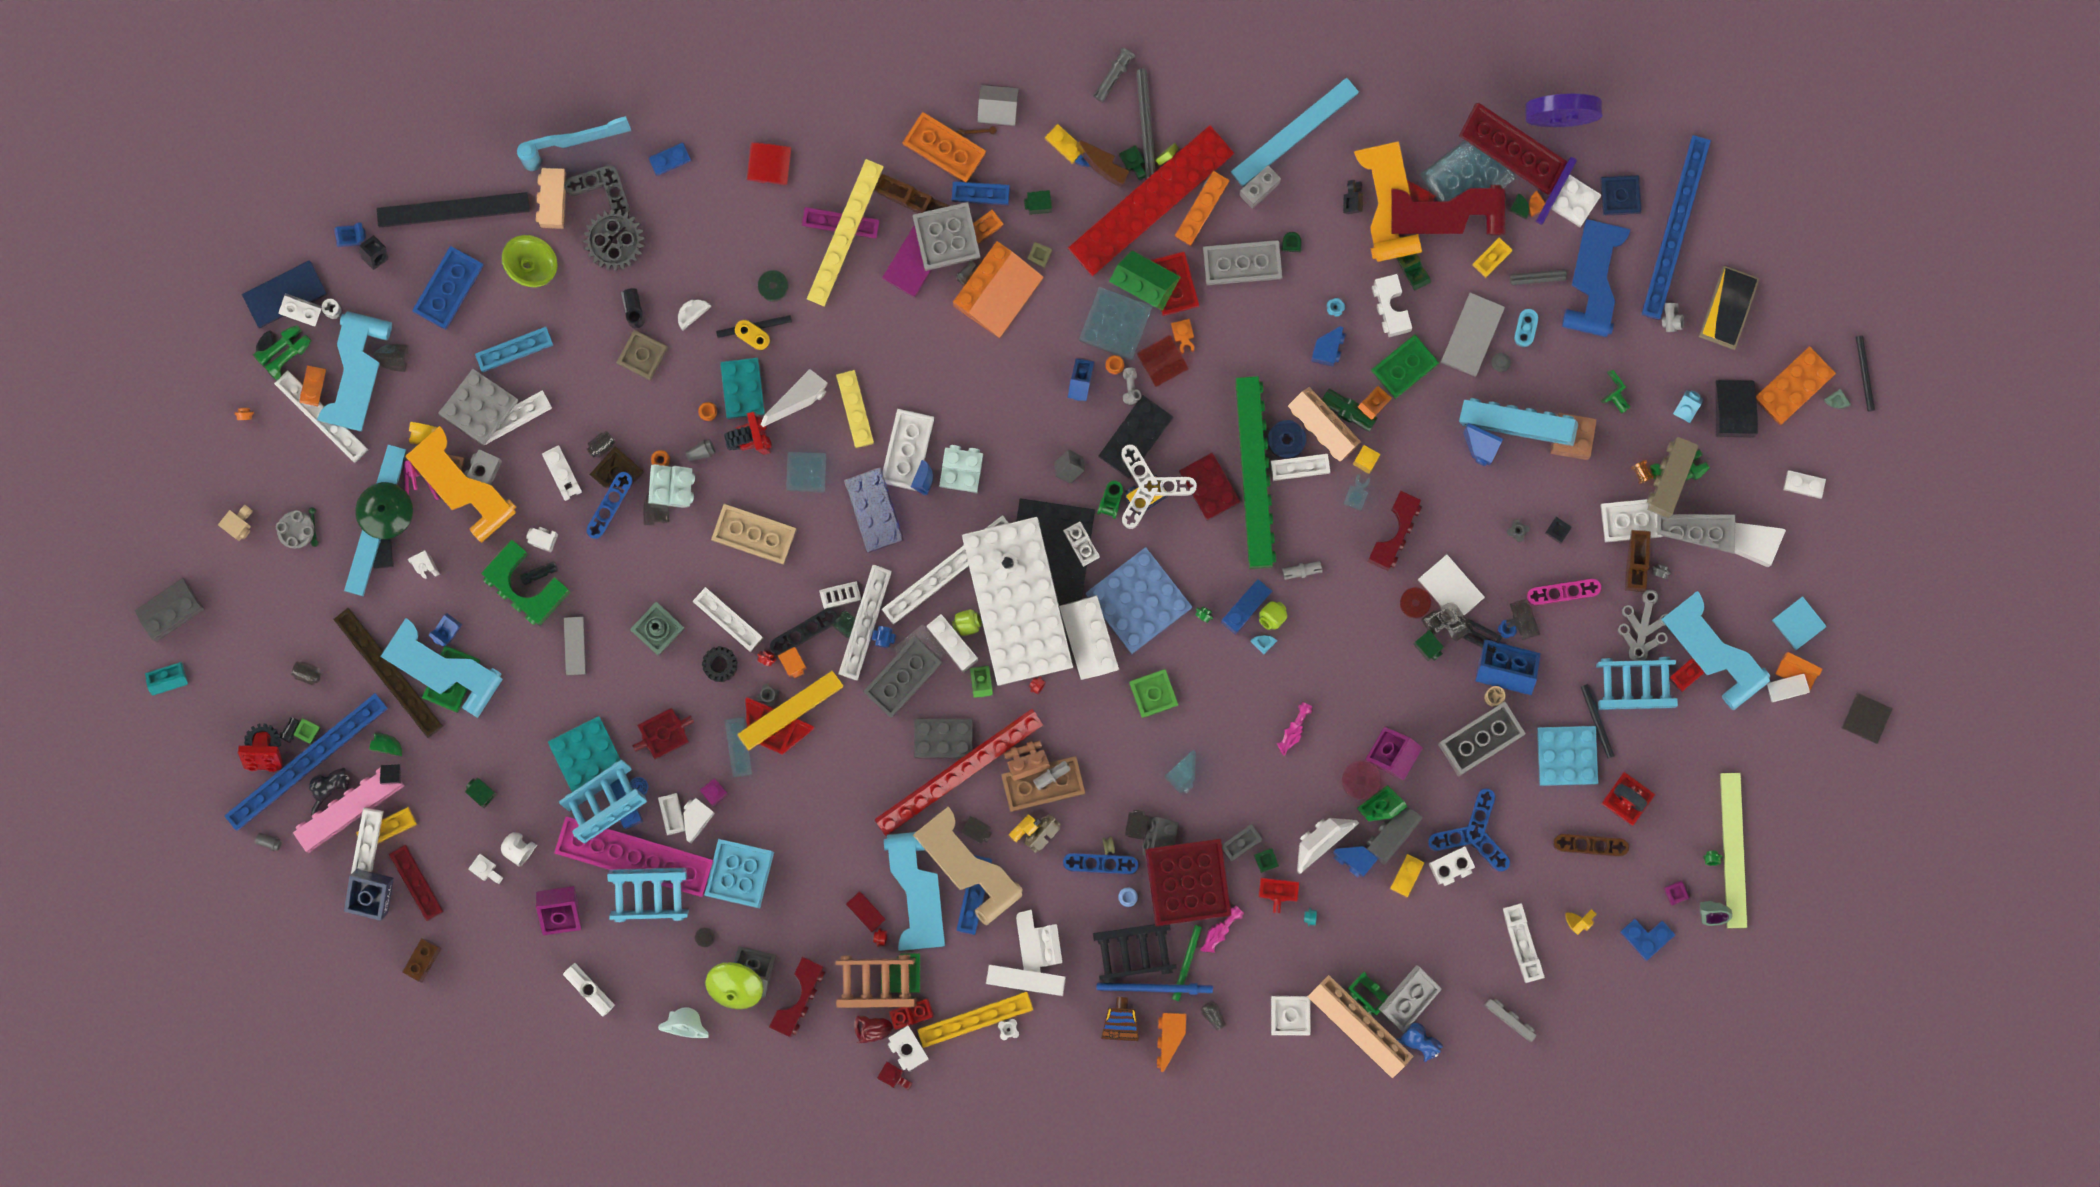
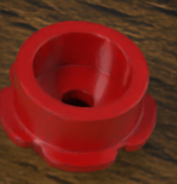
(1037, 685)
(880, 937)

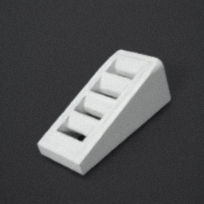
(831, 590)

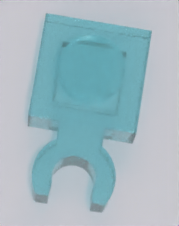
(1356, 495)

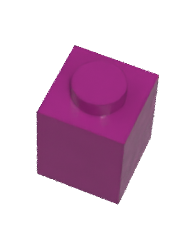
(714, 792)

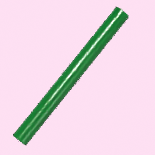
(1187, 960)

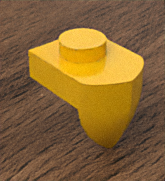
(1578, 923)

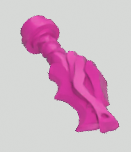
(1292, 734)
(1217, 933)

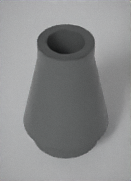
(701, 450)

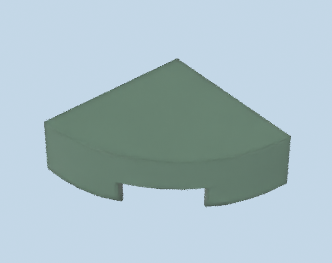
(1837, 400)

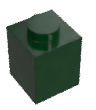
(1038, 202)
(1429, 646)
(480, 792)

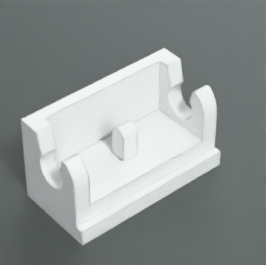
(423, 562)

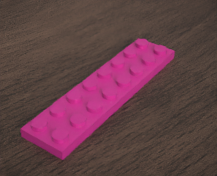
(621, 851)

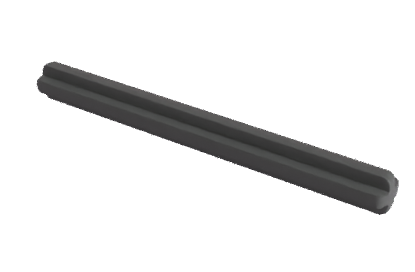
(1146, 125)

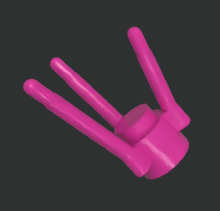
(411, 472)

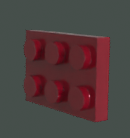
(1213, 489)

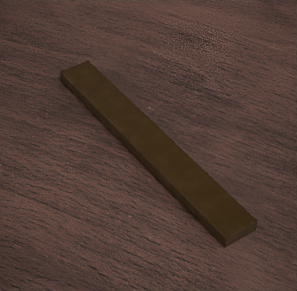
(388, 673)

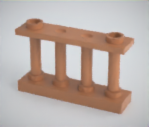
(866, 998)

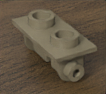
(1048, 827)

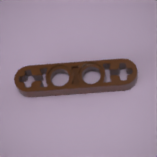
(1591, 842)

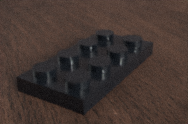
(1140, 429)

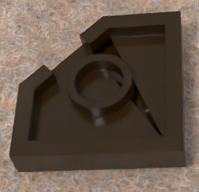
(612, 465)

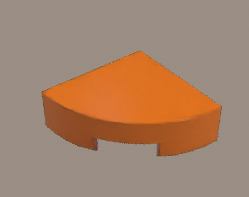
(1535, 204)

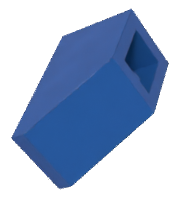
(1327, 346)
(1357, 858)

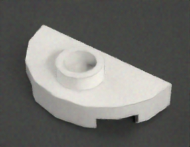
(691, 311)

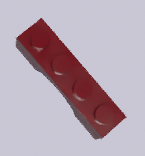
(1385, 553)
(808, 975)

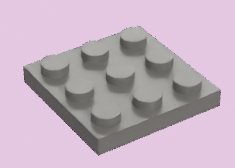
(946, 236)
(478, 407)

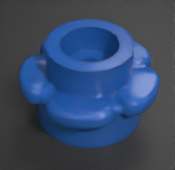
(1506, 634)

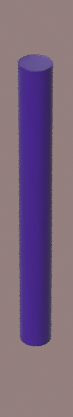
(1556, 190)

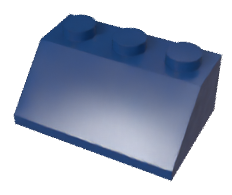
(1508, 667)

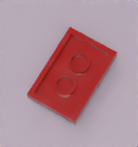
(1184, 294)

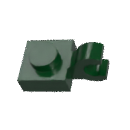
(1133, 160)

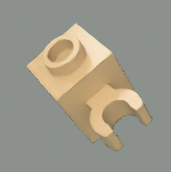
(236, 524)

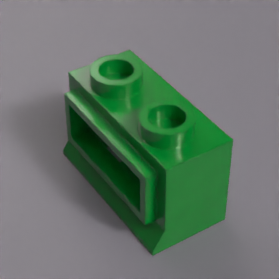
(1373, 988)

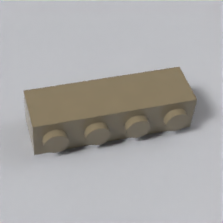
(1672, 477)

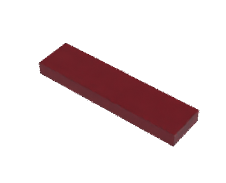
(416, 883)

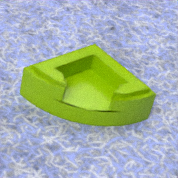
(1167, 154)

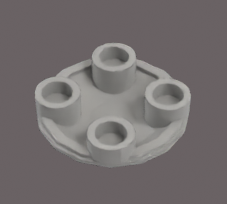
(295, 529)

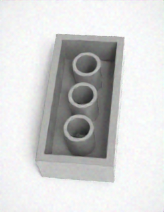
(1481, 739)

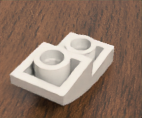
(1081, 543)

